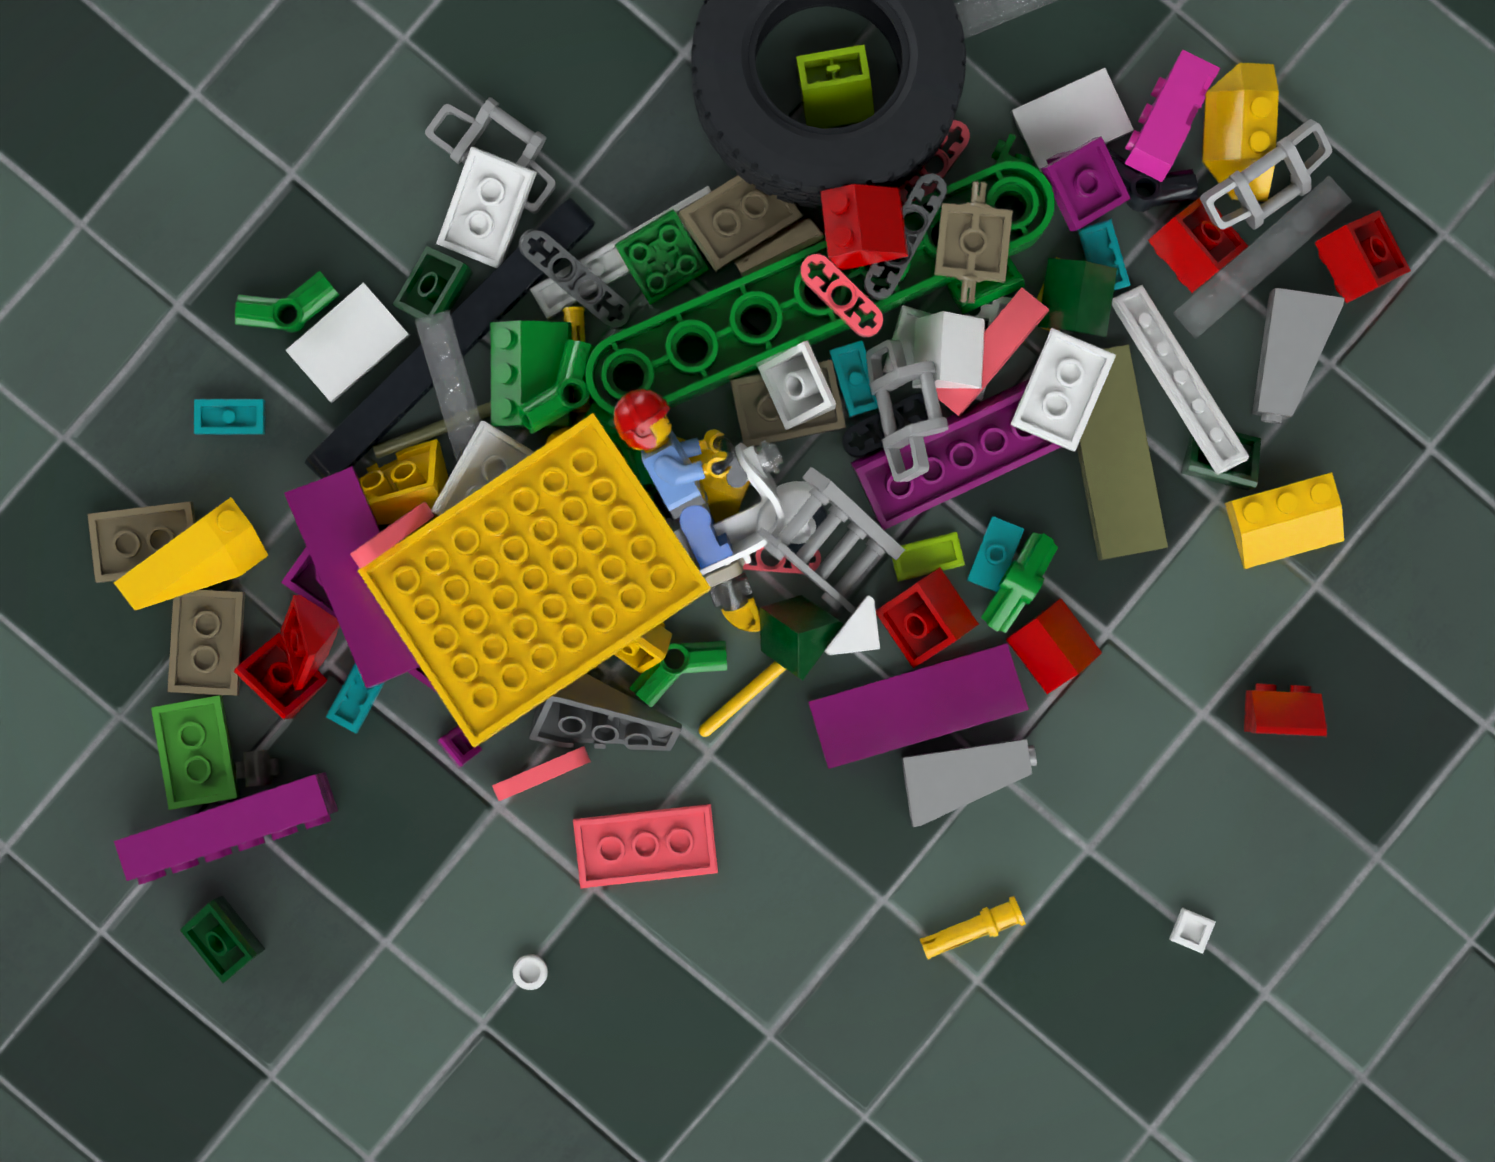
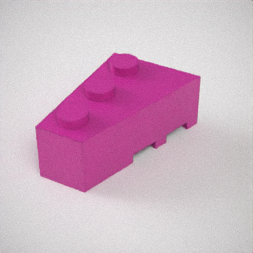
(1170, 116)

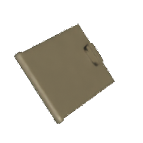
(783, 244)

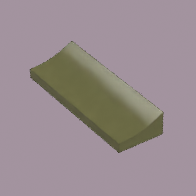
(1119, 468)

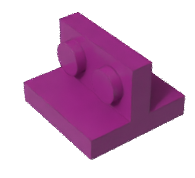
(1085, 183)

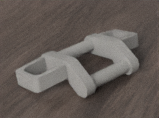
(478, 125)
(1299, 178)
(913, 433)

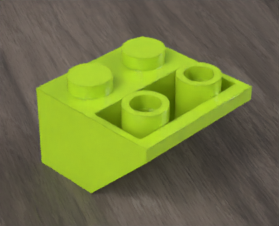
(835, 87)

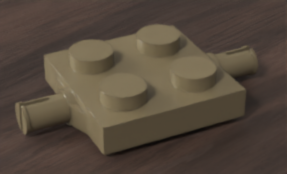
(973, 242)

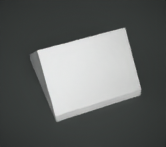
(954, 346)
(797, 386)
(858, 632)

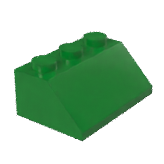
(523, 366)

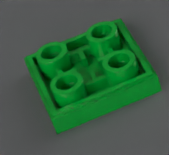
(661, 256)

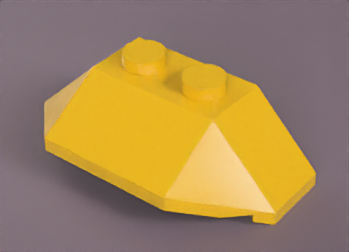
(1241, 124)

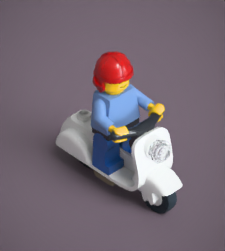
(645, 427)

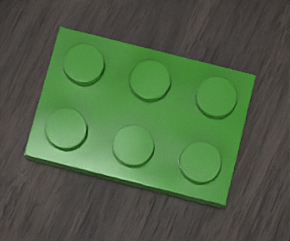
(195, 752)

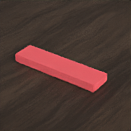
(1000, 343)

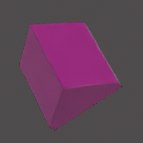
(458, 747)

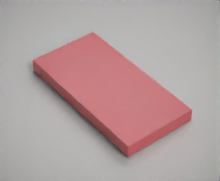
(645, 845)

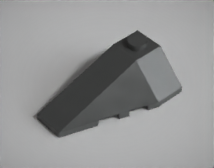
(601, 715)

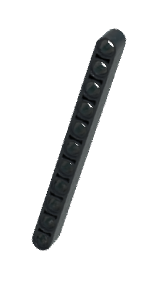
(471, 322)

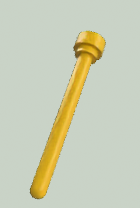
(740, 699)

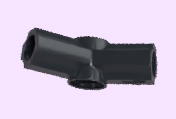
(1175, 188)

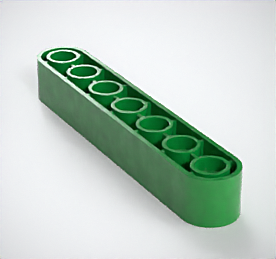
(781, 294)

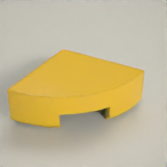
(745, 618)

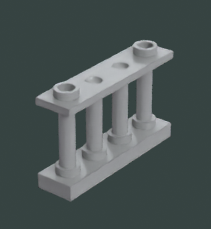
(860, 526)

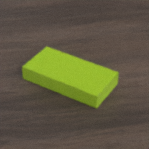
(928, 555)

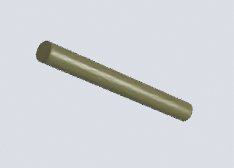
(420, 435)

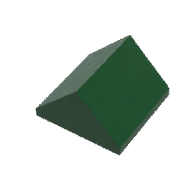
(433, 284)
(1078, 296)
(1241, 476)
(796, 633)
(222, 939)

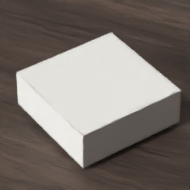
(1192, 930)

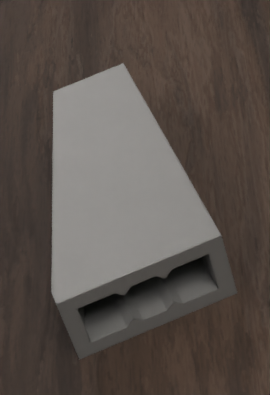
(1291, 345)
(956, 777)

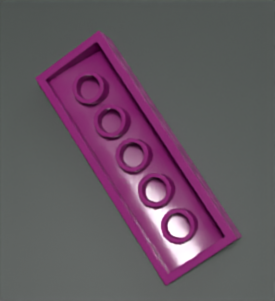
(961, 458)
(334, 523)
(918, 706)

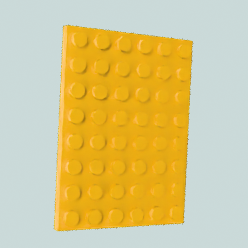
(534, 580)

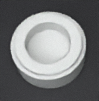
(530, 971)

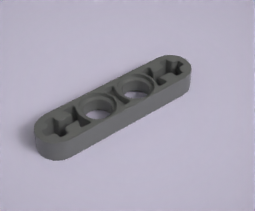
(913, 238)
(576, 276)

